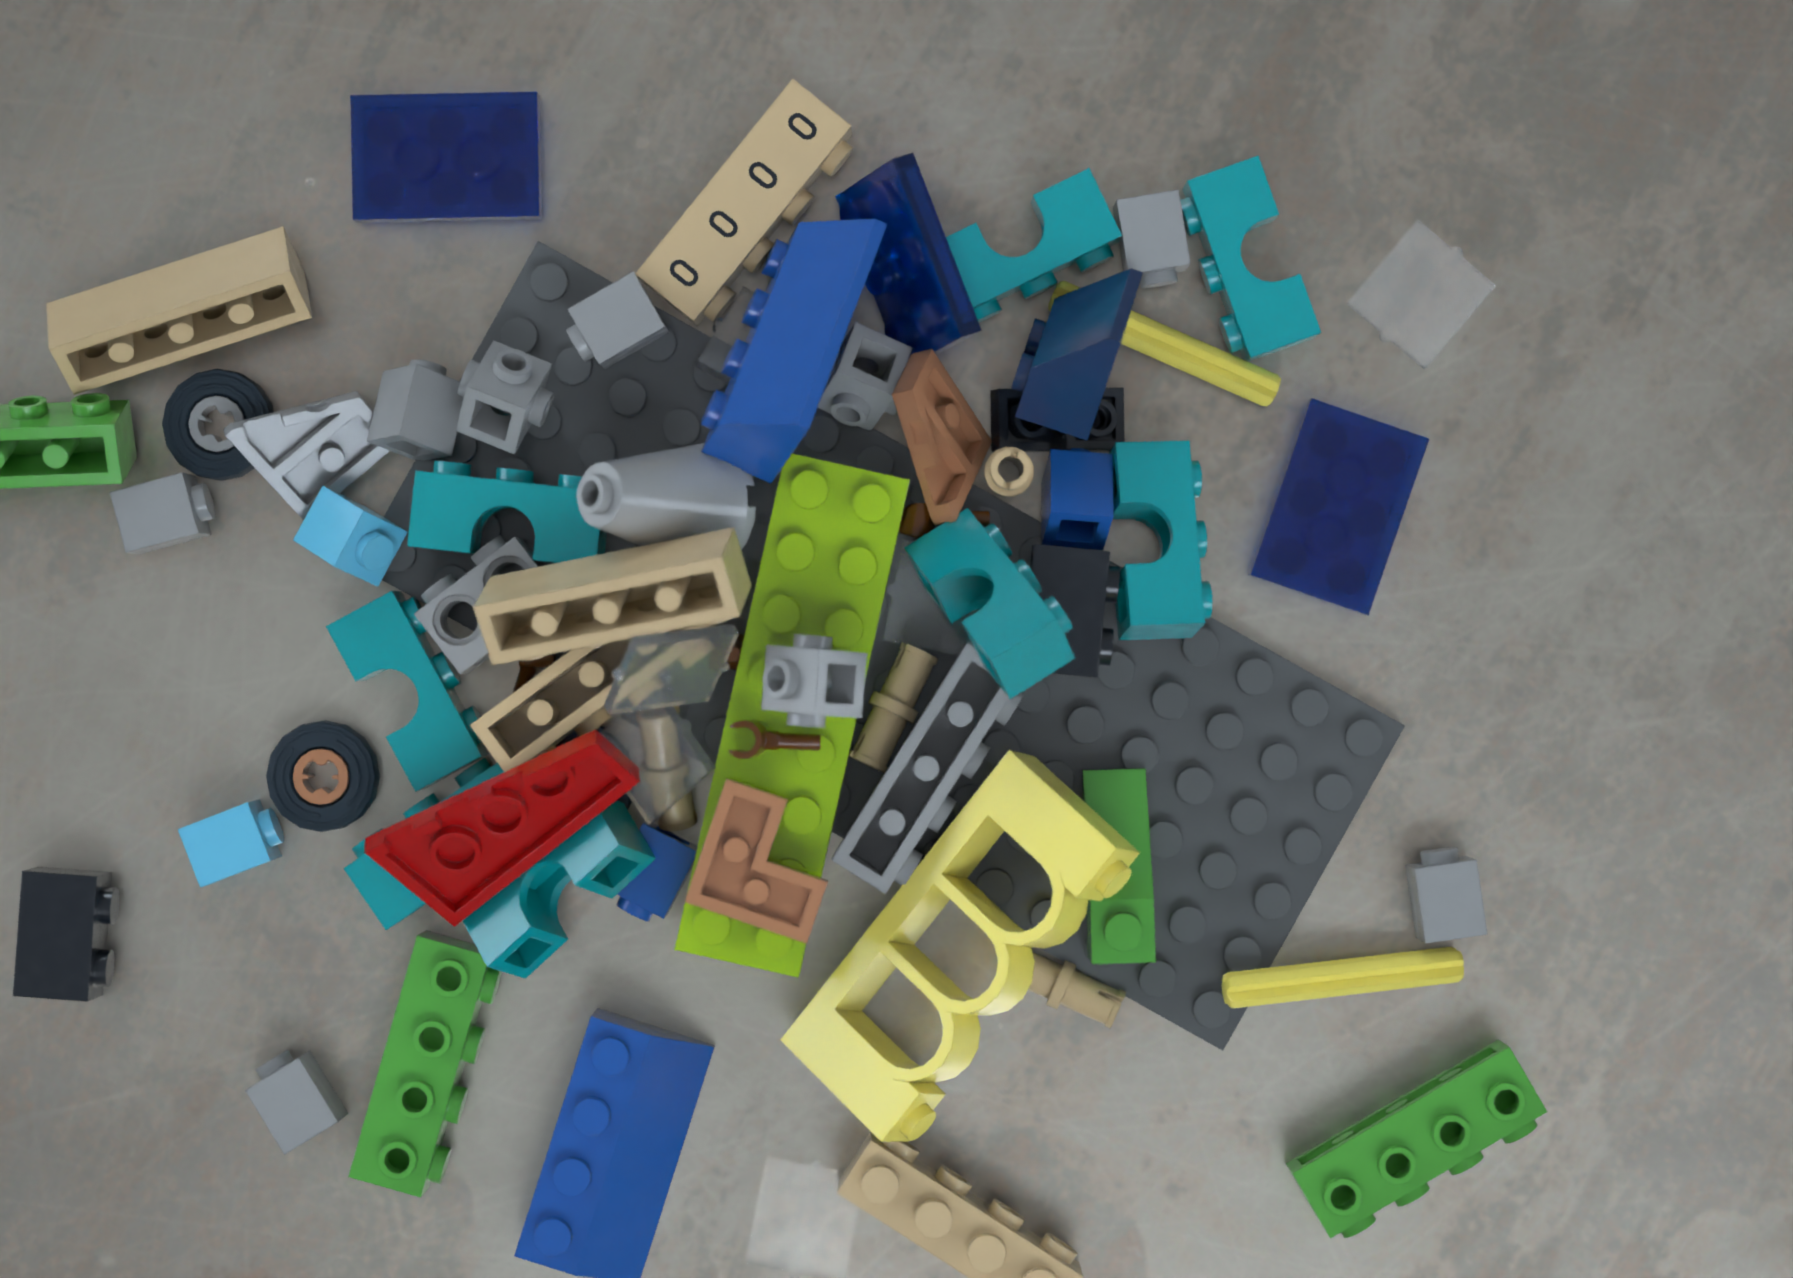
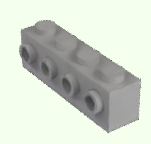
(923, 773)

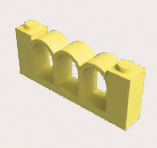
(850, 1051)

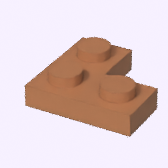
(735, 869)

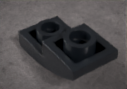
(1031, 437)

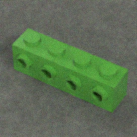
(65, 442)
(423, 1065)
(1417, 1139)

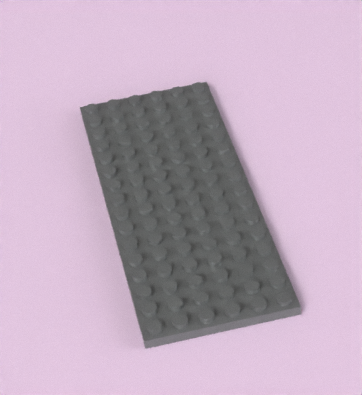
(1239, 747)

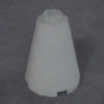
(666, 496)

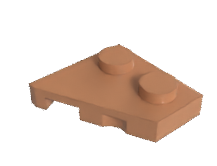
(940, 433)

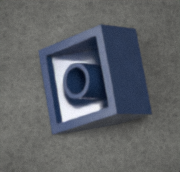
(1074, 354)

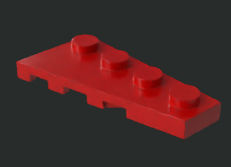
(497, 830)

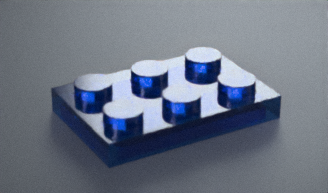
(446, 157)
(914, 266)
(1338, 507)

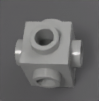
(864, 377)
(504, 396)
(813, 681)

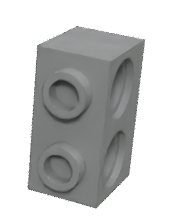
(489, 560)

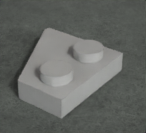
(309, 447)

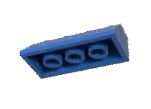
(790, 343)
(614, 1148)

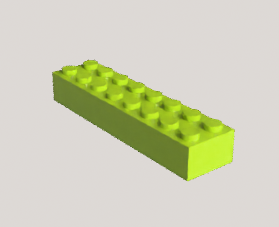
(817, 577)

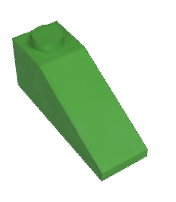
(1123, 925)

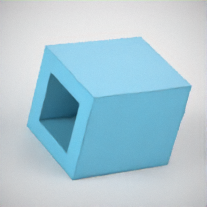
(350, 536)
(232, 842)

